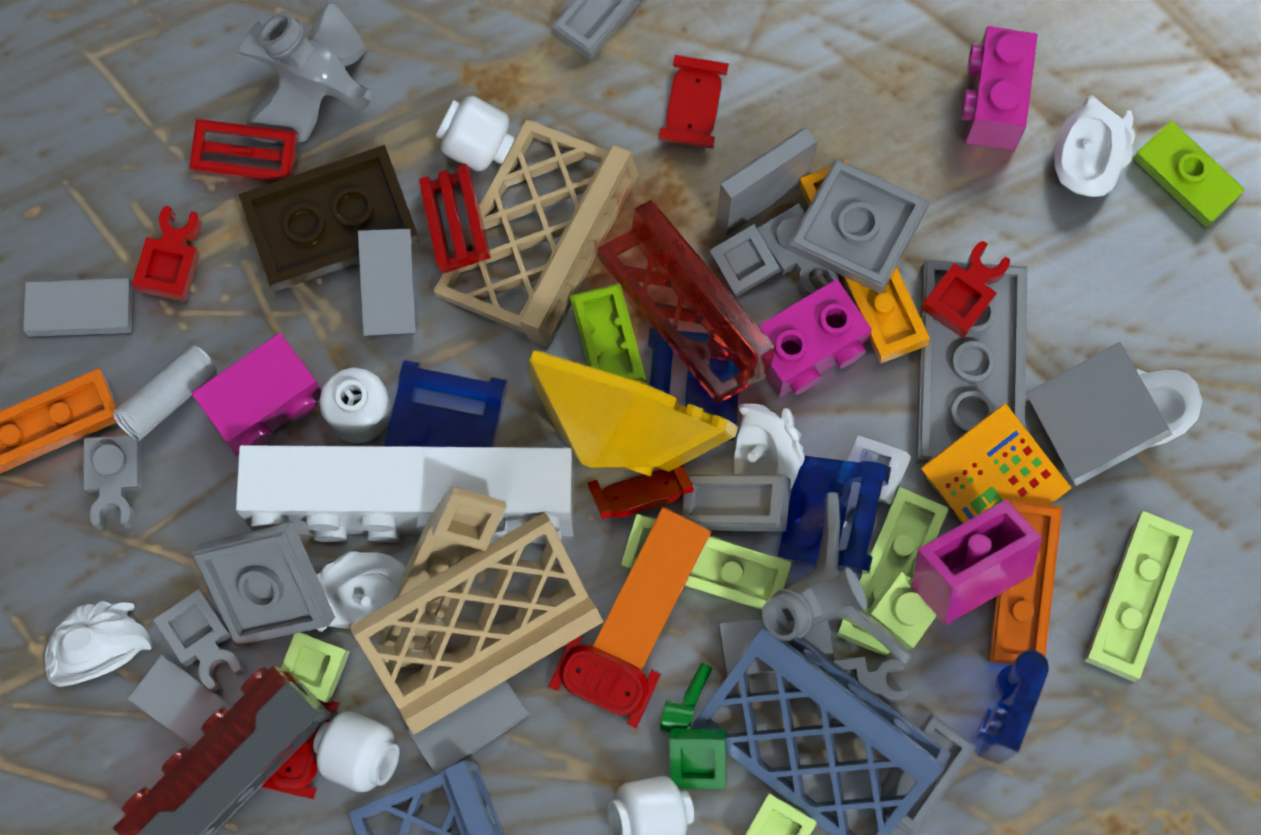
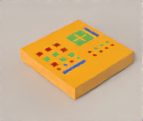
(991, 465)

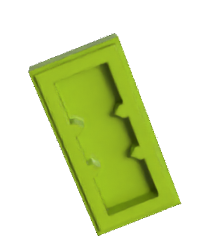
(1189, 174)
(607, 332)

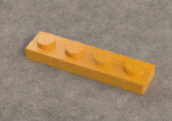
(890, 315)

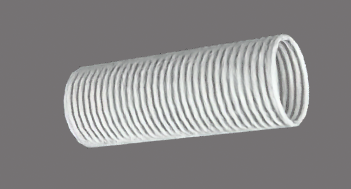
(184, 378)

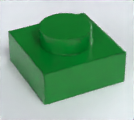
(698, 758)

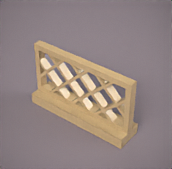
(579, 238)
(493, 650)

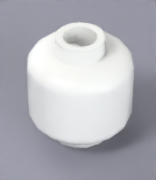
(475, 133)
(355, 421)
(356, 751)
(650, 808)

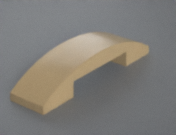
(454, 531)

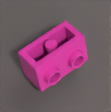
(1001, 88)
(813, 337)
(259, 394)
(976, 561)

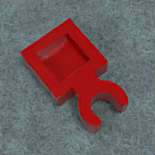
(169, 263)
(963, 294)

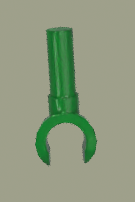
(681, 714)

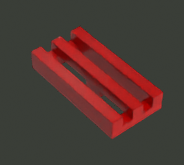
(286, 157)
(445, 184)

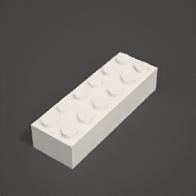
(397, 488)

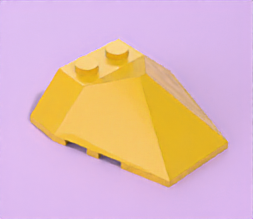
(621, 420)

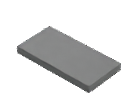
(972, 375)

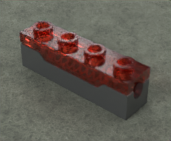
(230, 759)

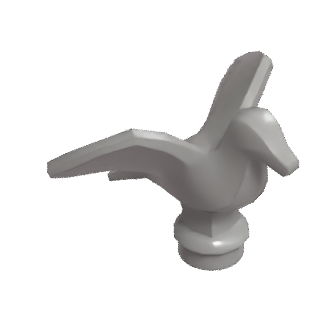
(305, 68)
(826, 595)

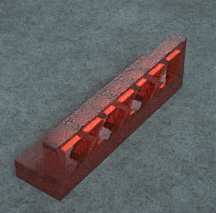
(703, 295)

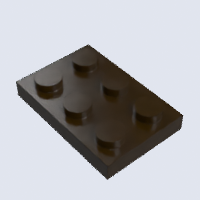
(314, 218)

